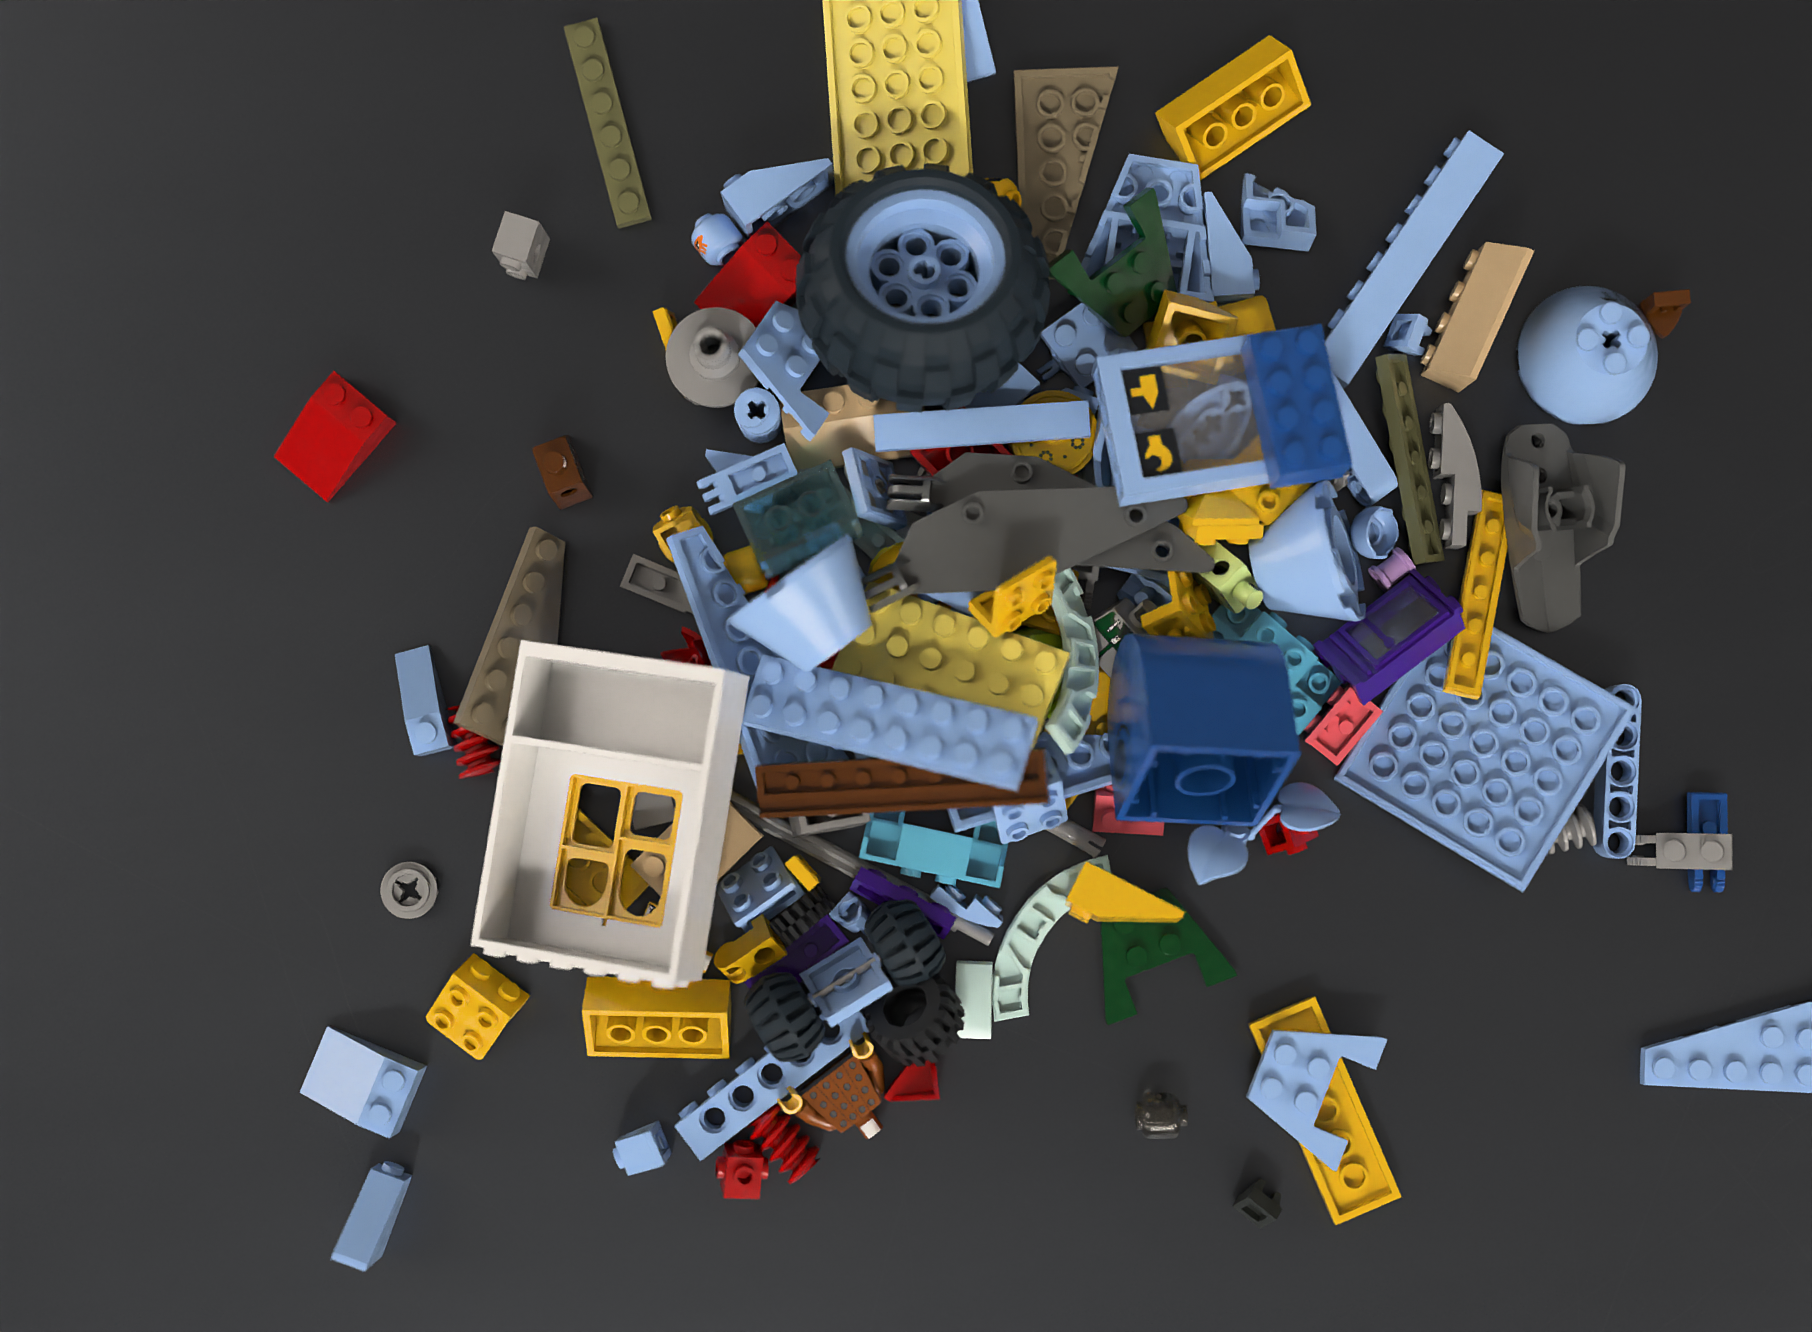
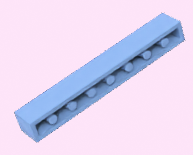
(1409, 253)

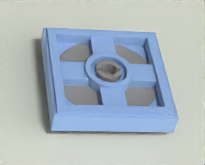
(869, 487)

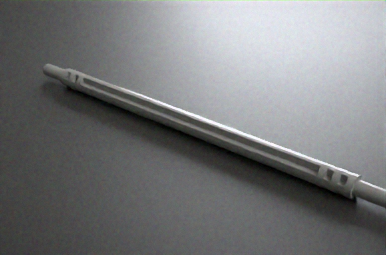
(839, 858)

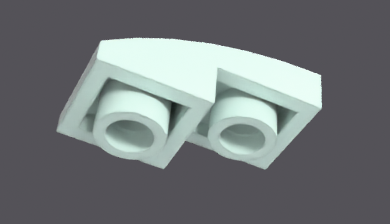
(975, 991)

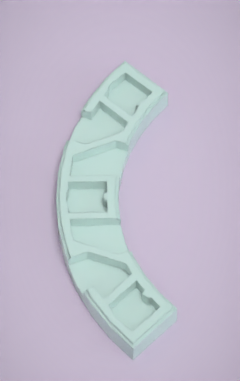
(1081, 674)
(1024, 938)

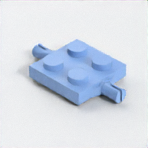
(1076, 343)

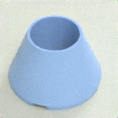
(1308, 559)
(810, 609)

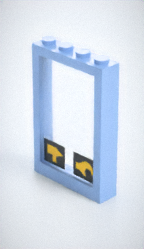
(1179, 421)

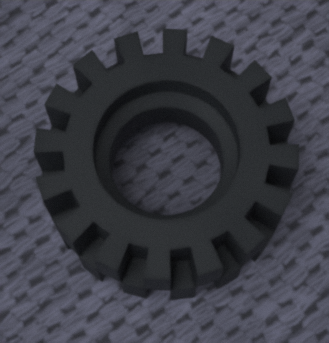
(802, 915)

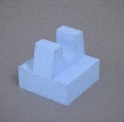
(1407, 333)

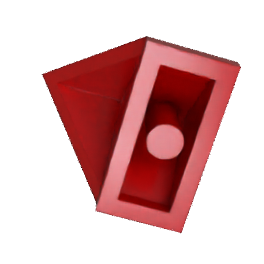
(914, 1084)

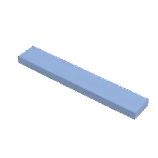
(982, 426)

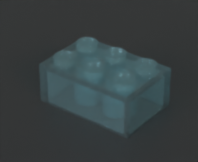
(797, 519)

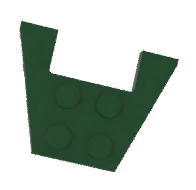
(1133, 282)
(1139, 946)

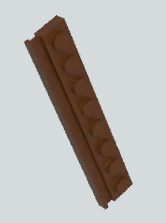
(885, 786)

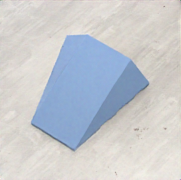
(1181, 214)

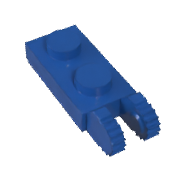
(1706, 815)

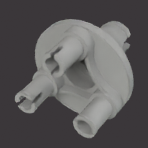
(713, 378)

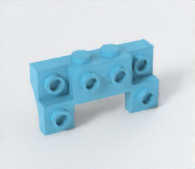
(1309, 679)
(935, 851)

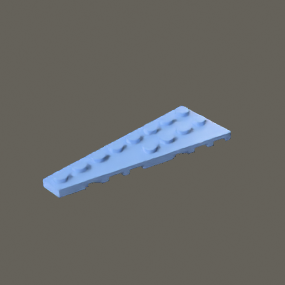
(713, 600)

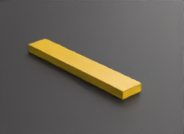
(1478, 599)

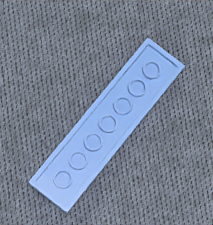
(891, 722)

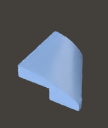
(1275, 218)

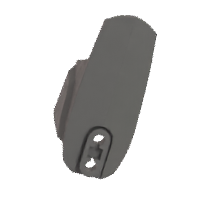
(1556, 516)

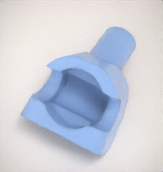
(851, 913)

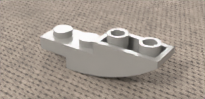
(1455, 461)

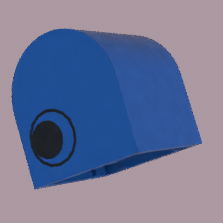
(1199, 729)

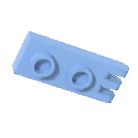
(747, 478)

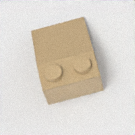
(738, 840)

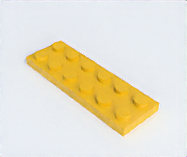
(1363, 1174)

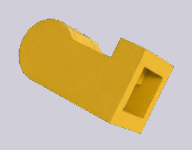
(750, 952)

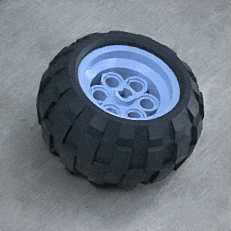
(938, 240)

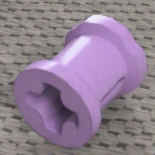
(1391, 569)

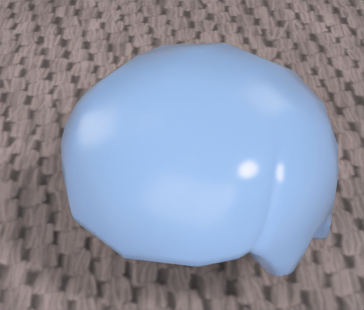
(1374, 532)

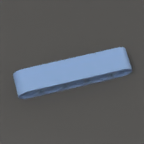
(1370, 472)
(1624, 789)

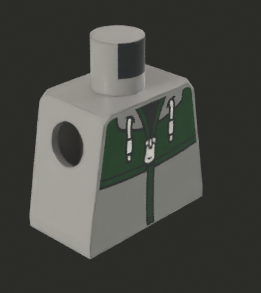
(1114, 624)

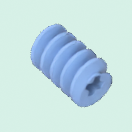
(761, 402)

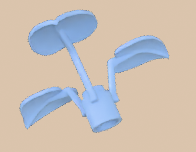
(1224, 852)

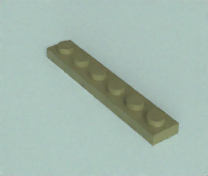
(607, 123)
(1409, 459)

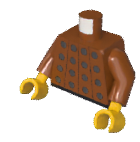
(843, 1093)

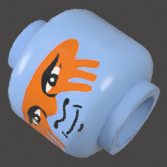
(716, 238)

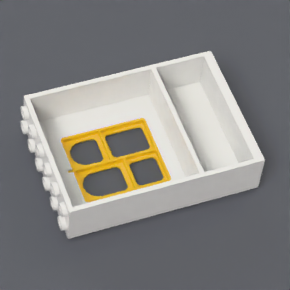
(627, 728)

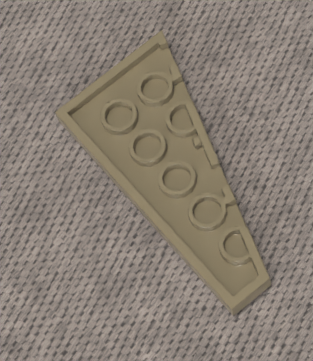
(1055, 140)
(525, 613)

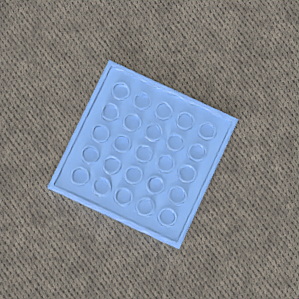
(1489, 771)

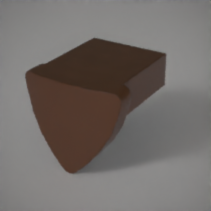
(1664, 309)

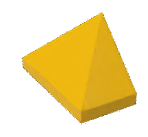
(1218, 509)

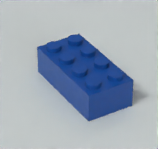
(1296, 406)

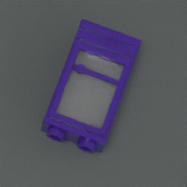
(1392, 637)

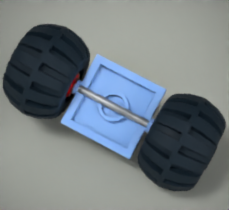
(844, 980)

